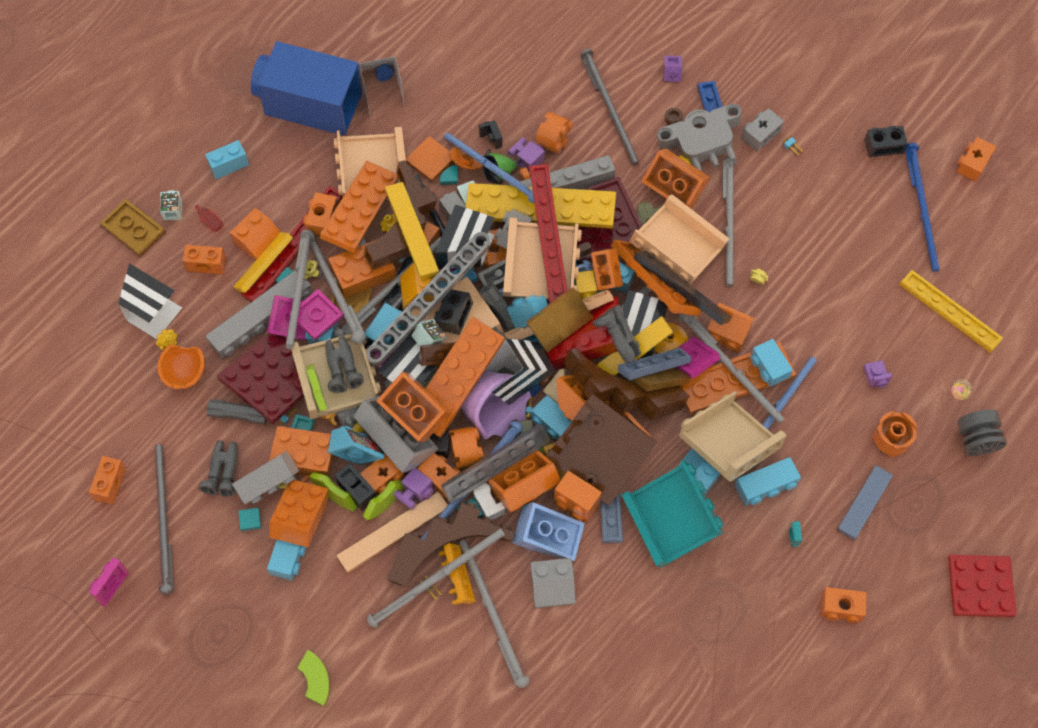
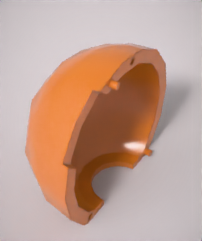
(181, 366)

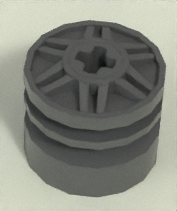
(982, 432)

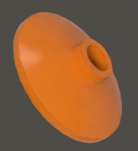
(464, 160)

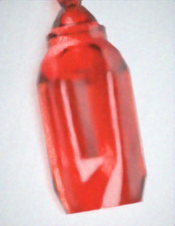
(209, 218)

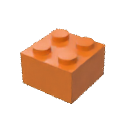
(577, 497)

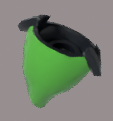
(502, 162)

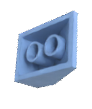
(548, 532)

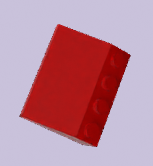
(588, 339)

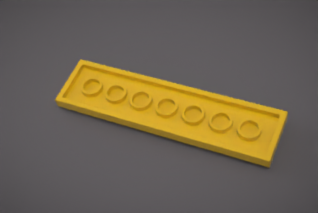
(572, 206)

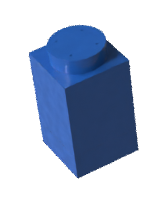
(307, 87)

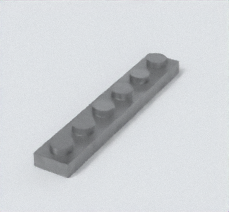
(495, 463)

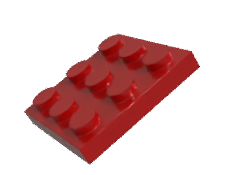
(982, 586)

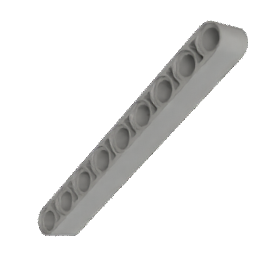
(431, 289)

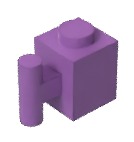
(527, 155)
(416, 486)

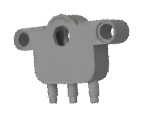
(704, 142)

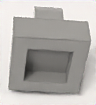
(346, 417)

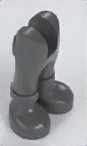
(620, 333)
(343, 354)
(218, 459)

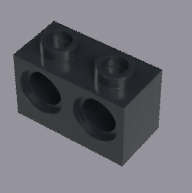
(886, 144)
(456, 313)
(353, 483)

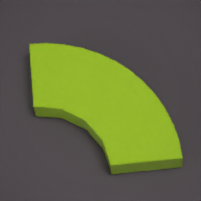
(316, 387)
(334, 493)
(383, 501)
(316, 678)

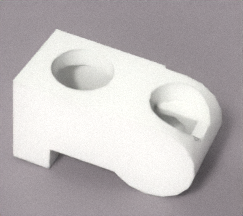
(486, 502)

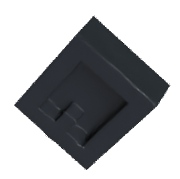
(493, 132)

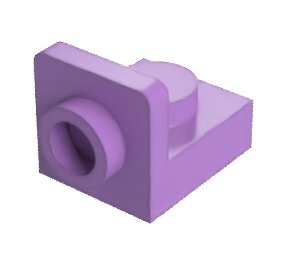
(672, 68)
(877, 374)

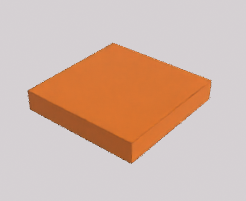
(429, 159)

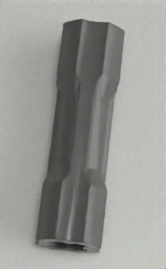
(494, 299)
(223, 409)

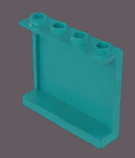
(674, 514)

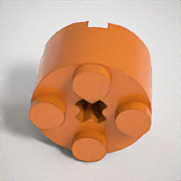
(554, 132)
(885, 436)
(465, 446)

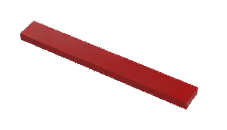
(548, 231)
(283, 260)

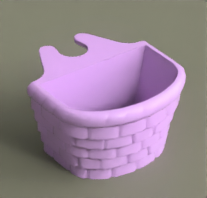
(490, 412)

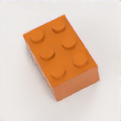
(674, 176)
(355, 273)
(413, 407)
(305, 448)
(524, 481)
(298, 513)

